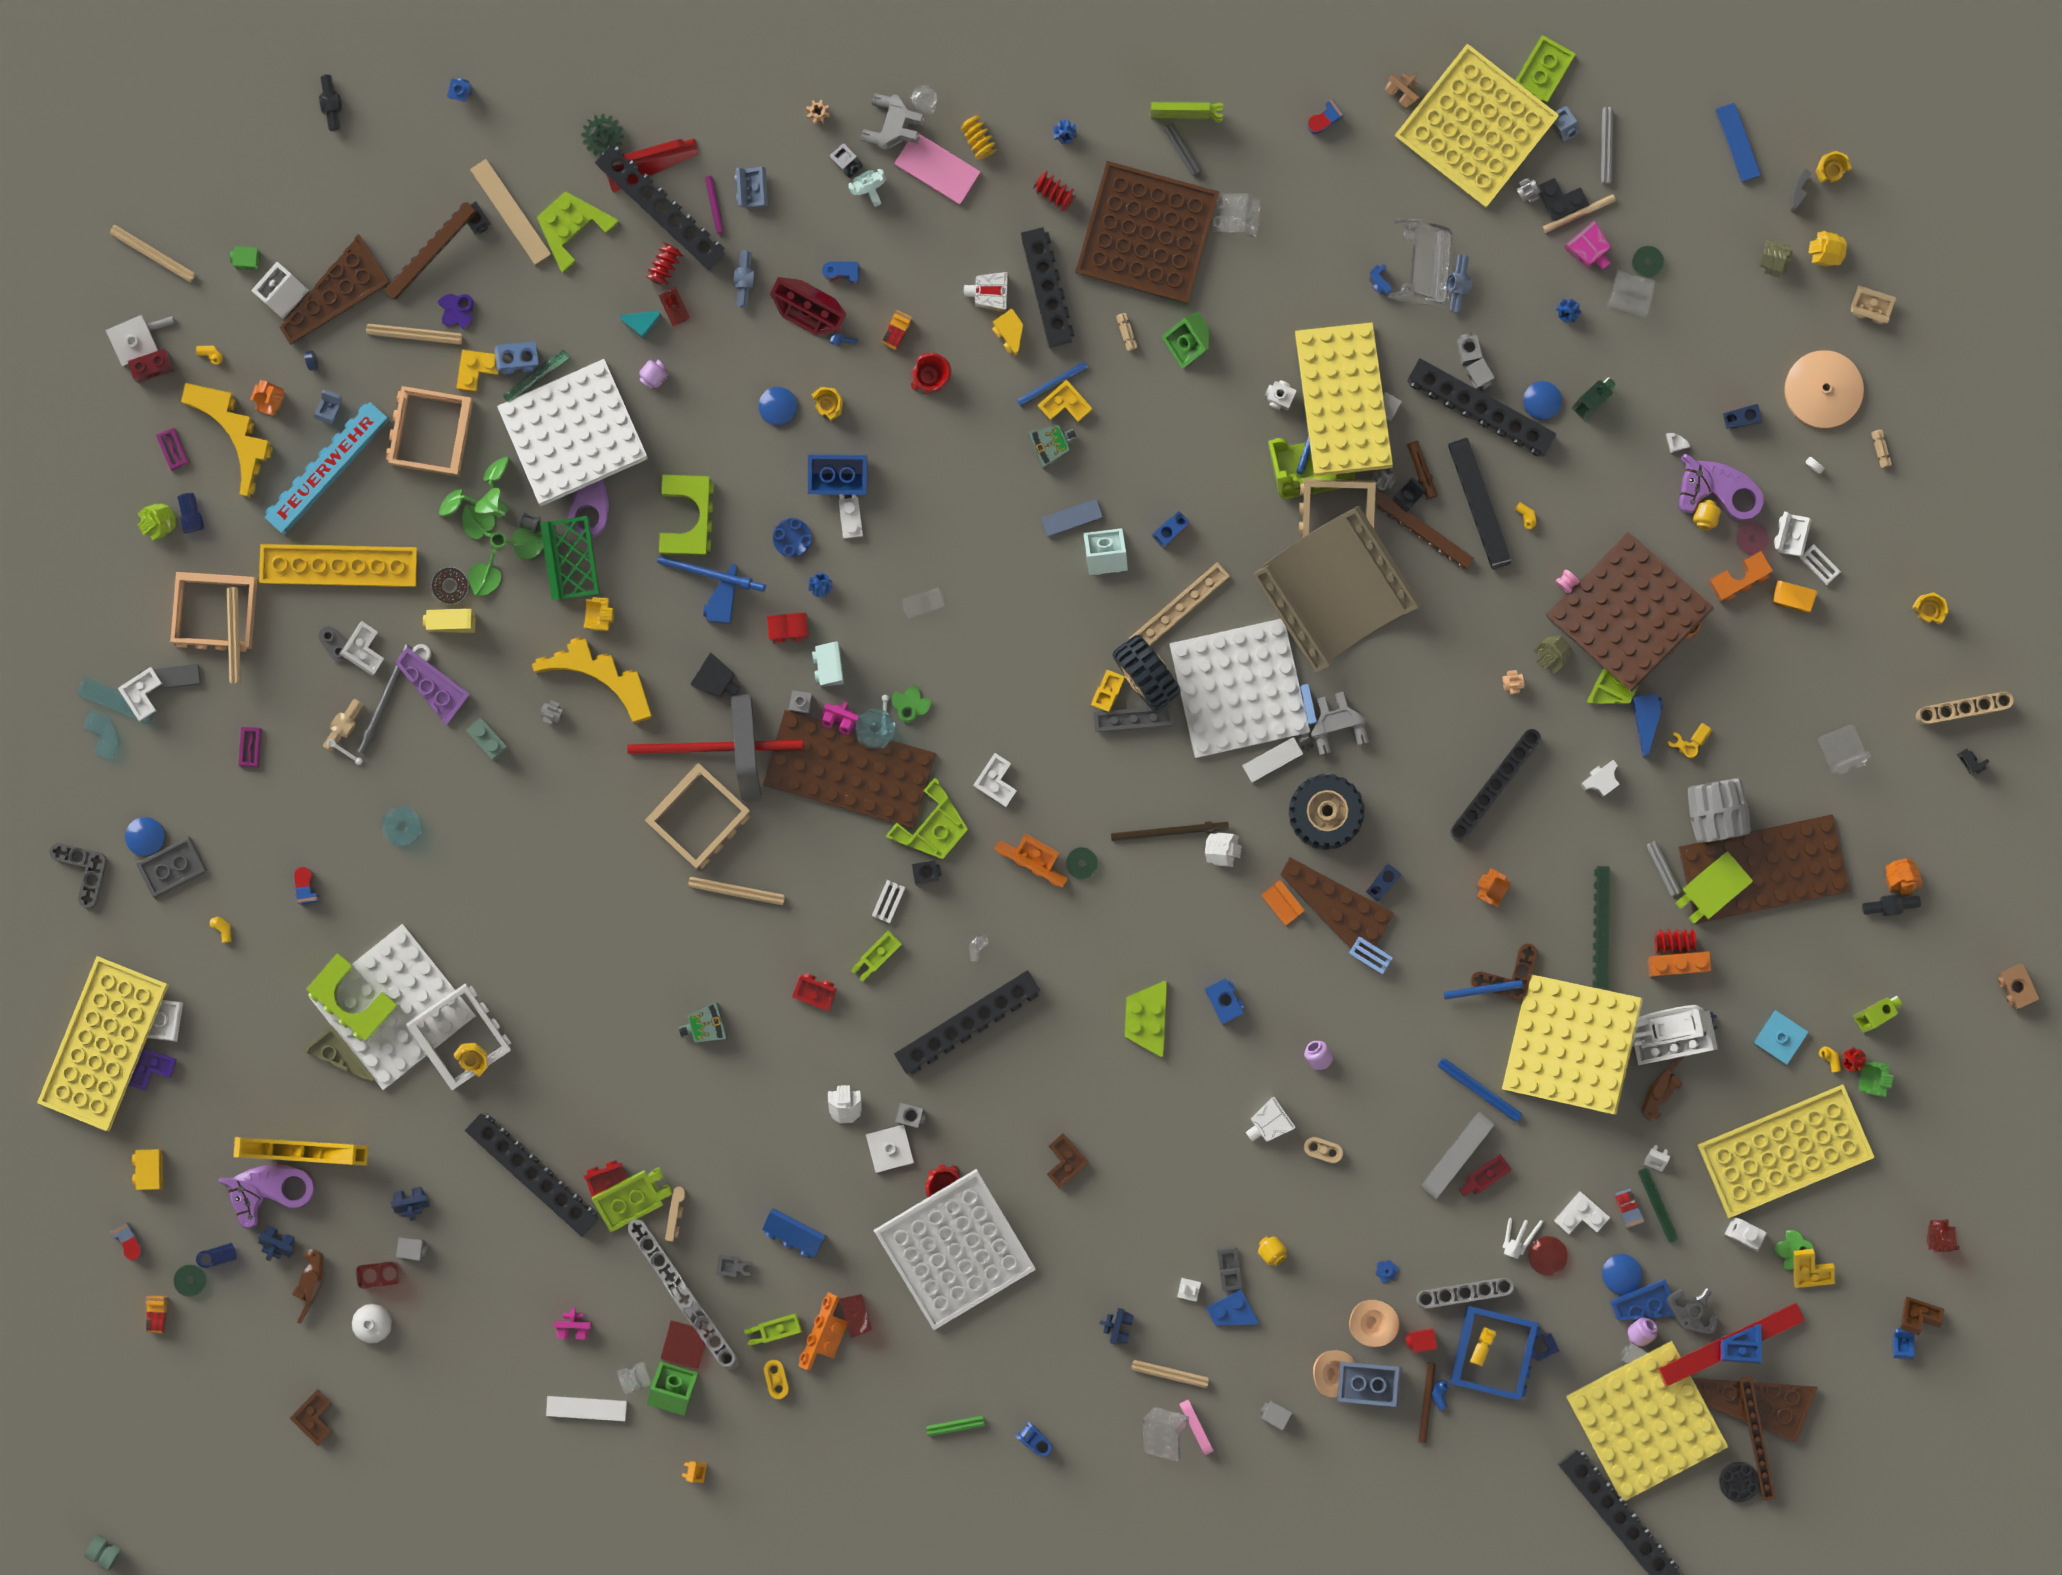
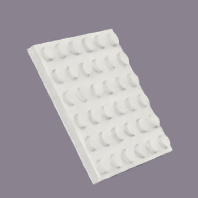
(572, 432)
(1239, 688)
(415, 983)
(954, 1249)

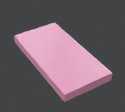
(938, 169)

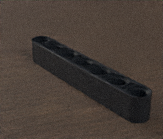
(1479, 503)
(1500, 776)

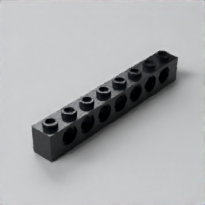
(605, 163)
(1544, 435)
(1024, 981)
(477, 1130)
(1569, 1466)

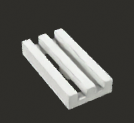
(1814, 570)
(881, 917)

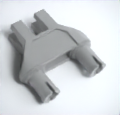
(895, 125)
(1337, 720)

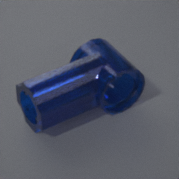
(191, 517)
(218, 1255)

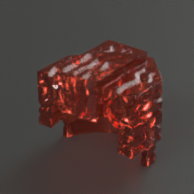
(1941, 1236)

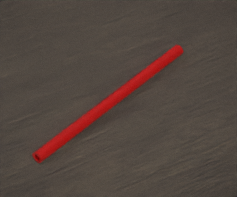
(711, 747)

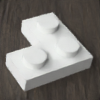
(357, 649)
(136, 690)
(990, 781)
(1581, 1209)

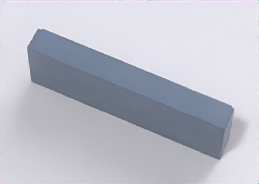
(1071, 518)

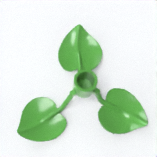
(489, 503)
(527, 546)

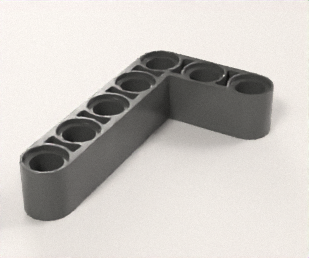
(745, 747)

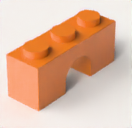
(1756, 570)
(1679, 964)

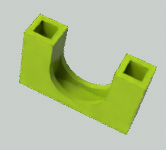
(695, 541)
(325, 989)

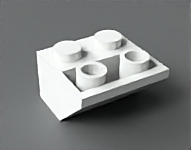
(280, 290)

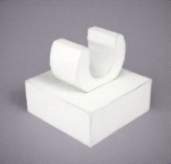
(1657, 1159)
(1189, 1289)

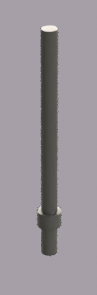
(368, 734)

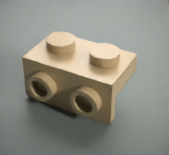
(1872, 305)

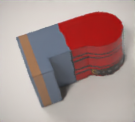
(1628, 1208)
(129, 1241)

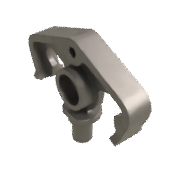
(1690, 1314)

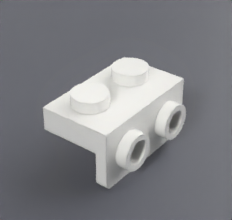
(1792, 534)

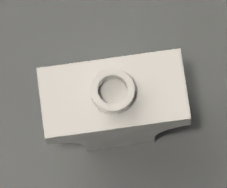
(1602, 779)

